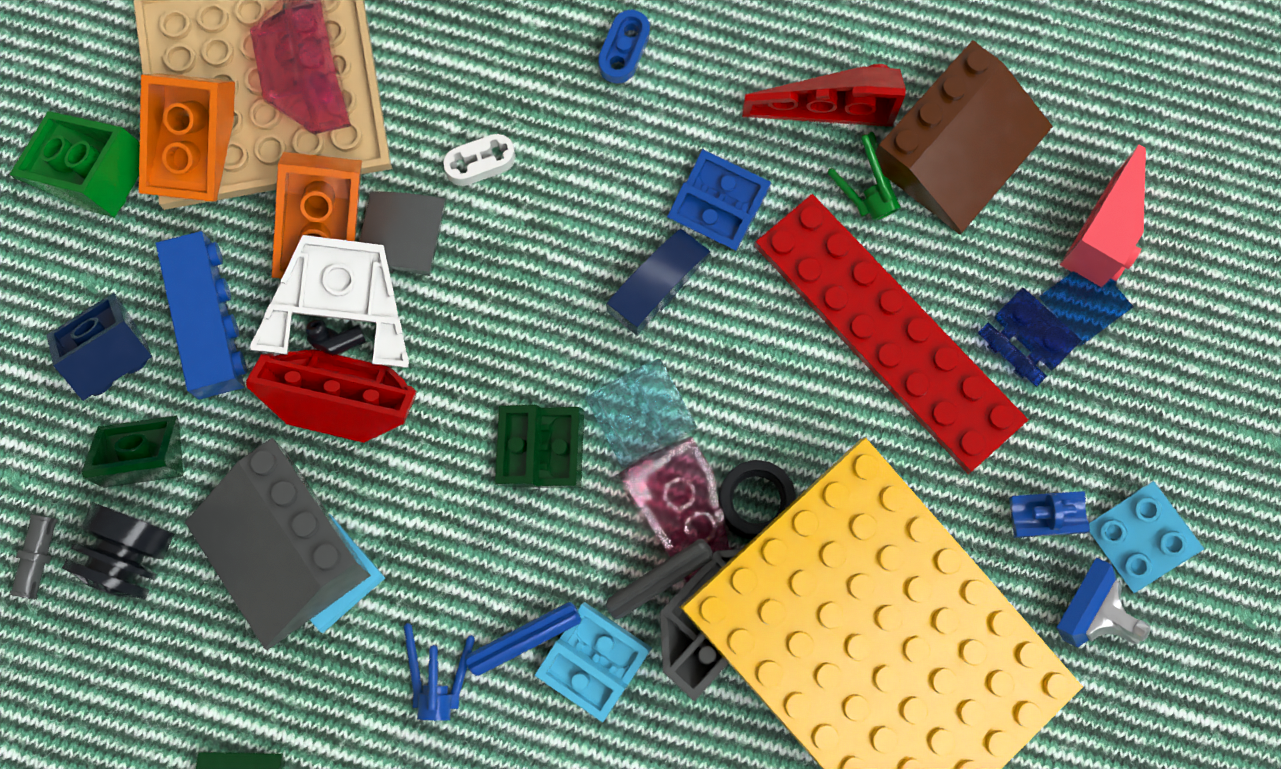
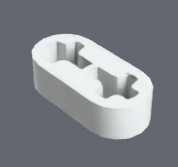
(479, 159)

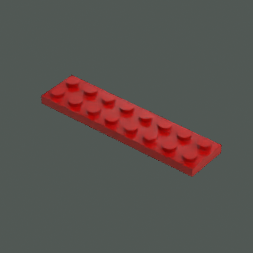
(891, 333)

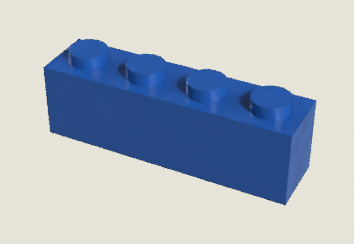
(201, 315)

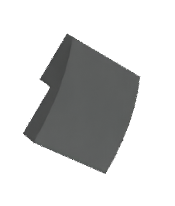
(406, 227)

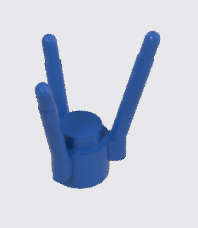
(434, 701)

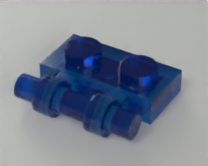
(1036, 329)

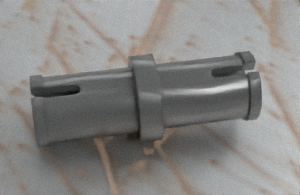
(33, 557)

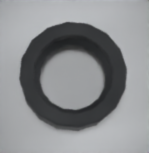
(747, 470)

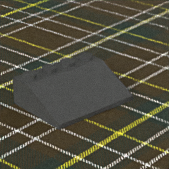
(274, 544)

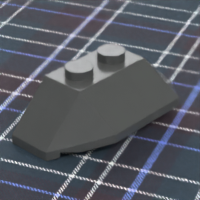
(686, 652)

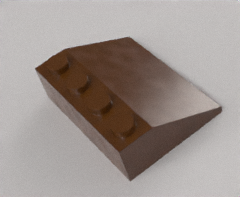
(963, 138)

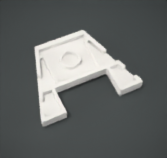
(336, 282)

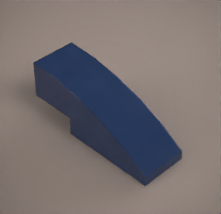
(657, 281)

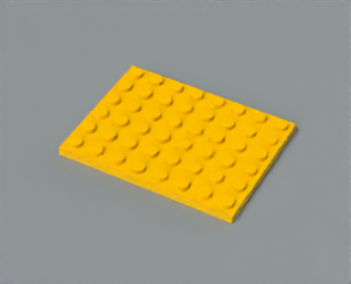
(879, 631)

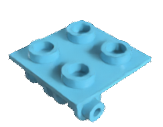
(1144, 537)

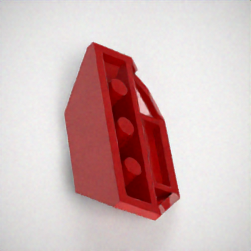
(332, 393)

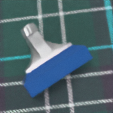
(1099, 610)

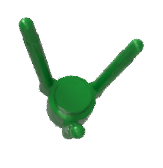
(880, 198)

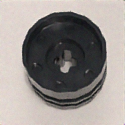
(118, 552)

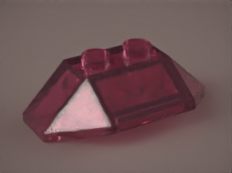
(300, 65)

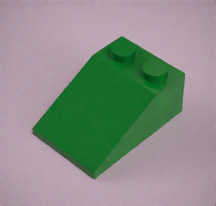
(81, 162)

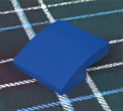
(719, 200)

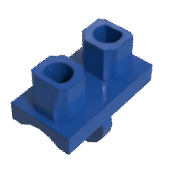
(1049, 514)

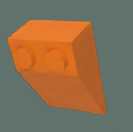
(184, 135)
(313, 199)

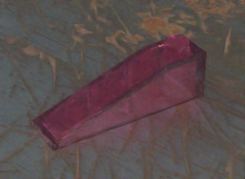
(676, 498)

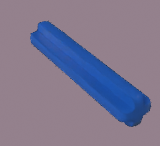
(523, 639)

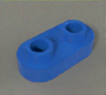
(623, 48)

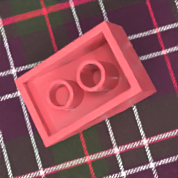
(1113, 227)

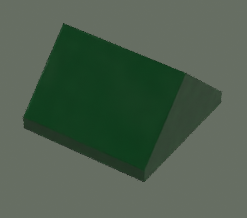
(135, 452)

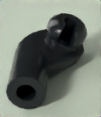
(331, 341)

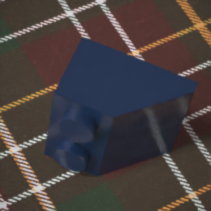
(98, 347)

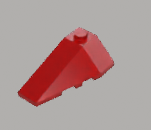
(846, 97)

